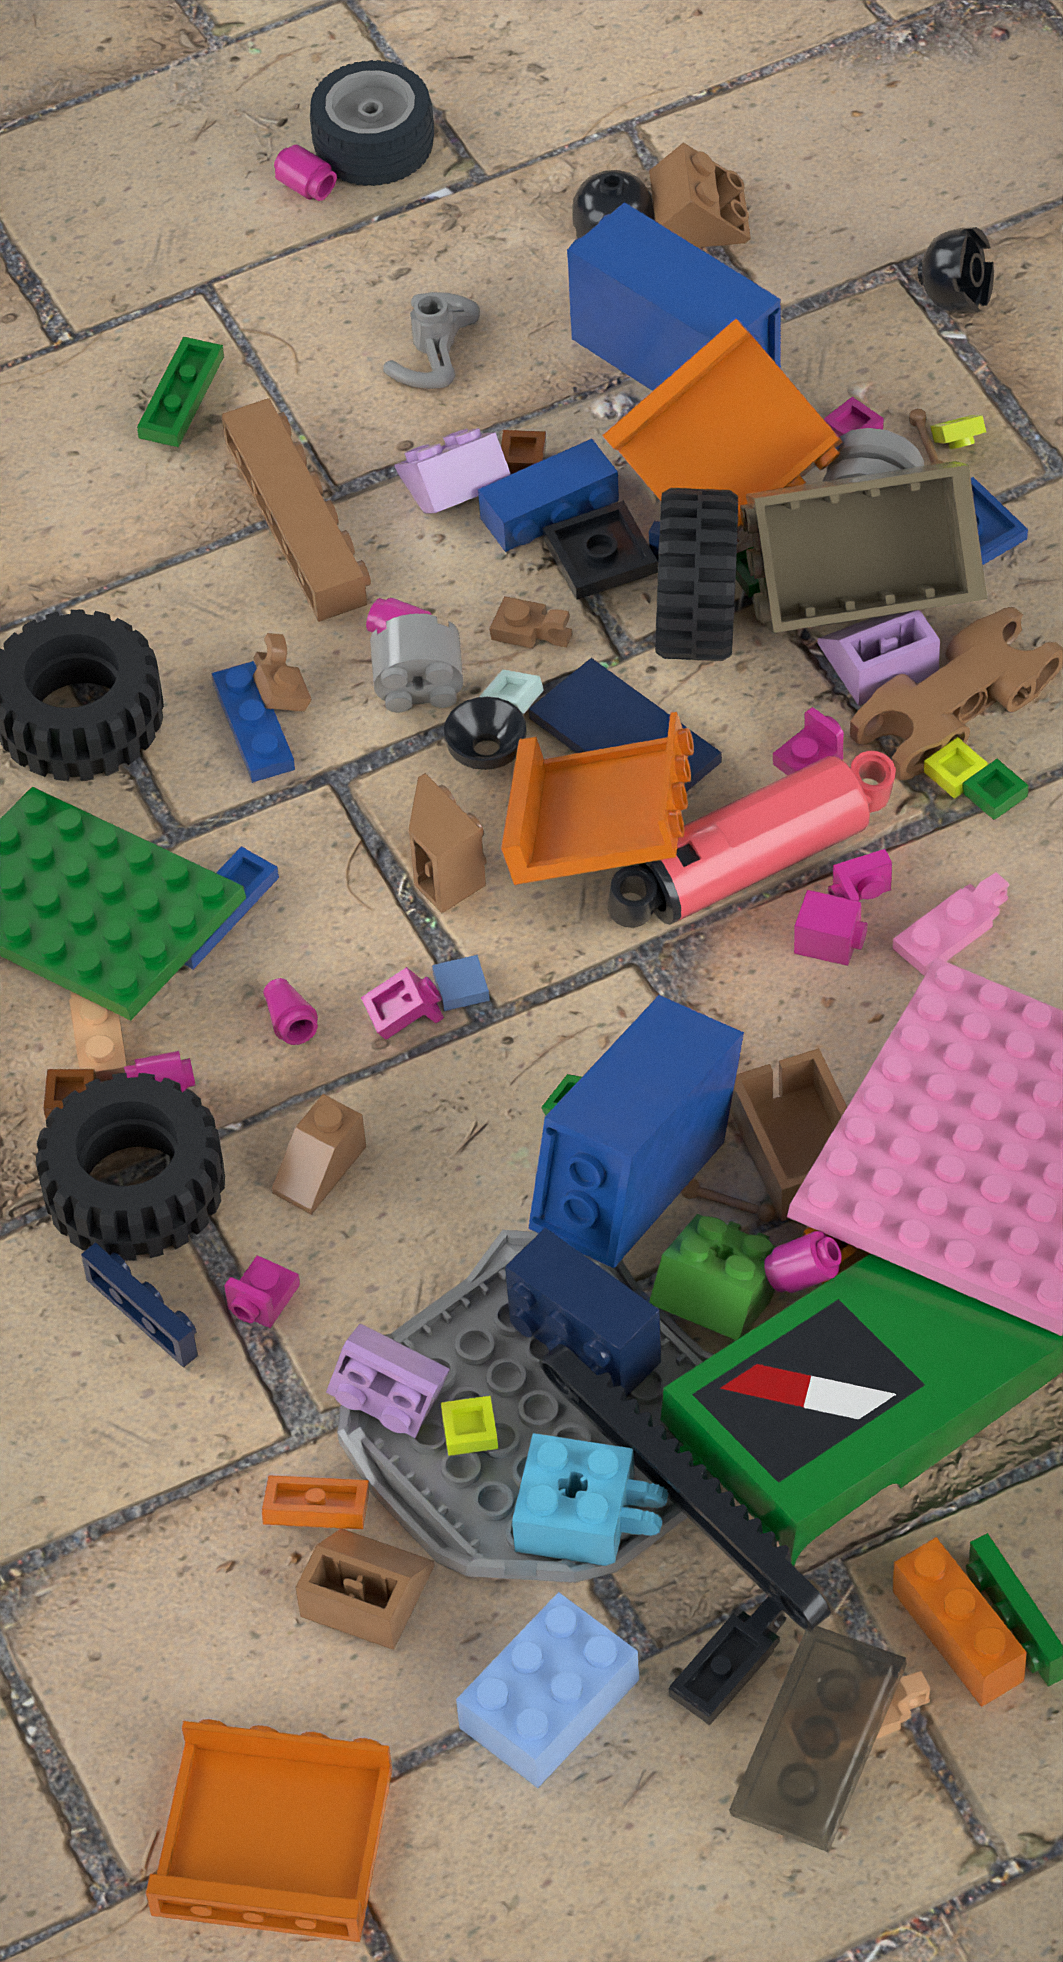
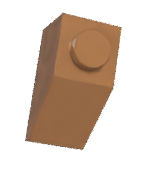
(319, 1153)

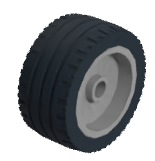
(372, 122)

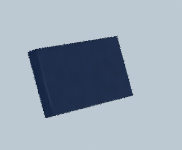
(602, 711)

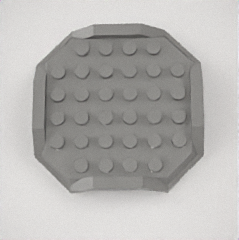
(466, 1502)

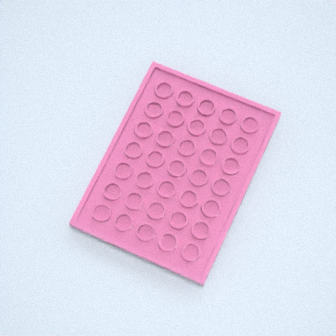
(956, 1148)

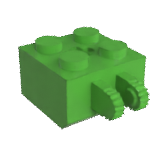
(715, 1276)

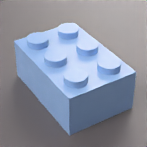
(548, 1689)

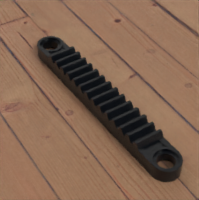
(687, 1486)

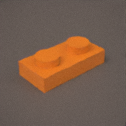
(315, 1502)

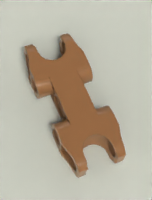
(978, 675)

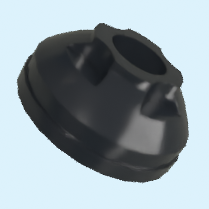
(481, 721)

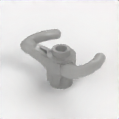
(434, 326)

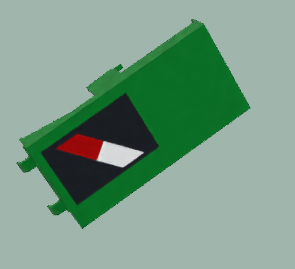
(853, 1394)

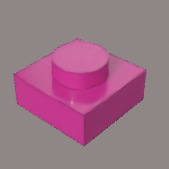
(853, 416)

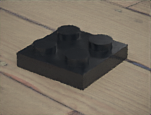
(600, 550)

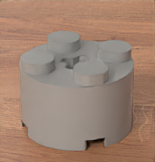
(416, 662)

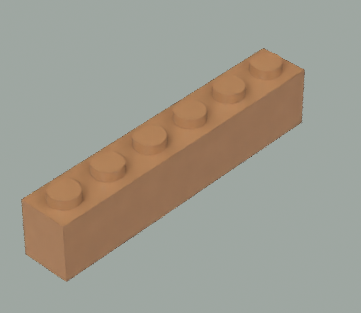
(295, 509)

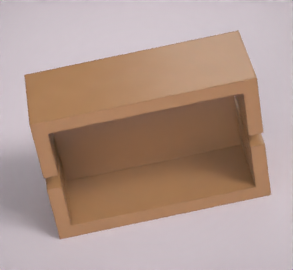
(787, 1130)

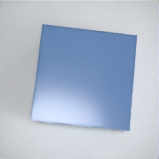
(460, 982)

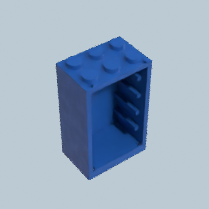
(657, 299)
(635, 1130)

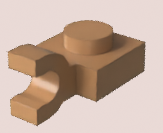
(525, 621)
(277, 683)

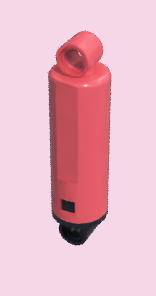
(755, 838)

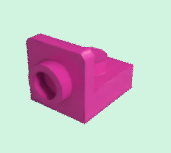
(817, 740)
(862, 877)
(401, 1002)
(261, 1292)

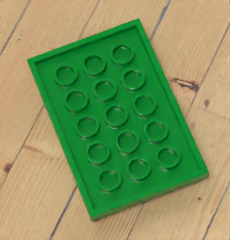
(101, 903)

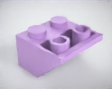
(452, 472)
(880, 649)
(386, 1380)

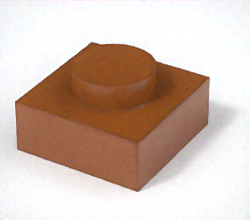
(523, 448)
(62, 1083)

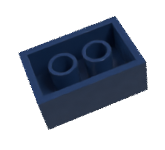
(578, 1304)

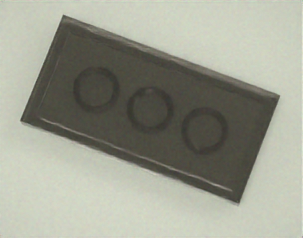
(818, 1737)

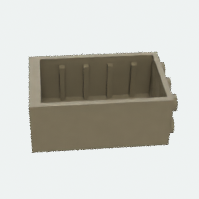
(864, 546)

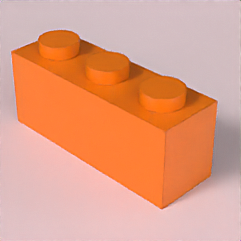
(959, 1621)

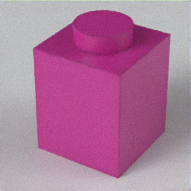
(829, 928)

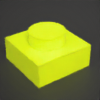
(958, 431)
(953, 766)
(469, 1425)

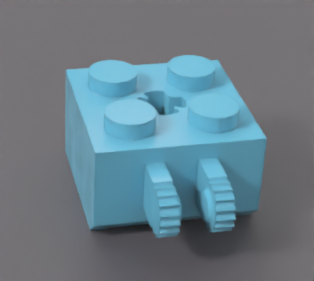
(578, 1501)

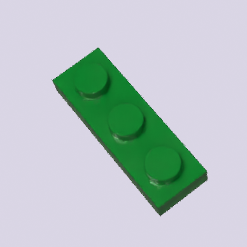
(180, 392)
(1015, 1607)

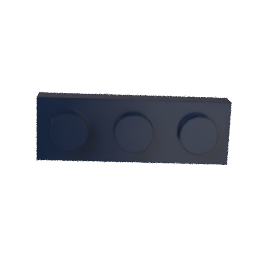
(140, 1304)

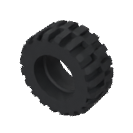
(696, 574)
(84, 737)
(119, 1117)

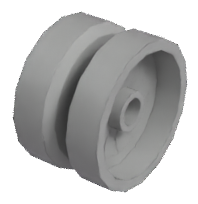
(872, 452)

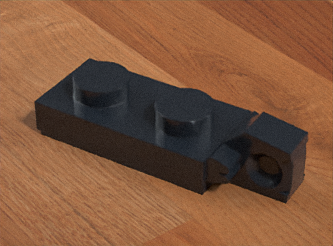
(728, 1661)

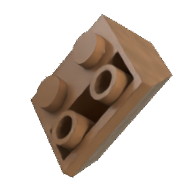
(699, 199)
(444, 846)
(362, 1587)

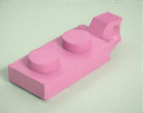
(952, 924)

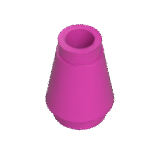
(290, 1013)

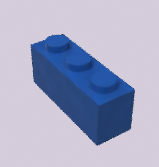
(548, 493)

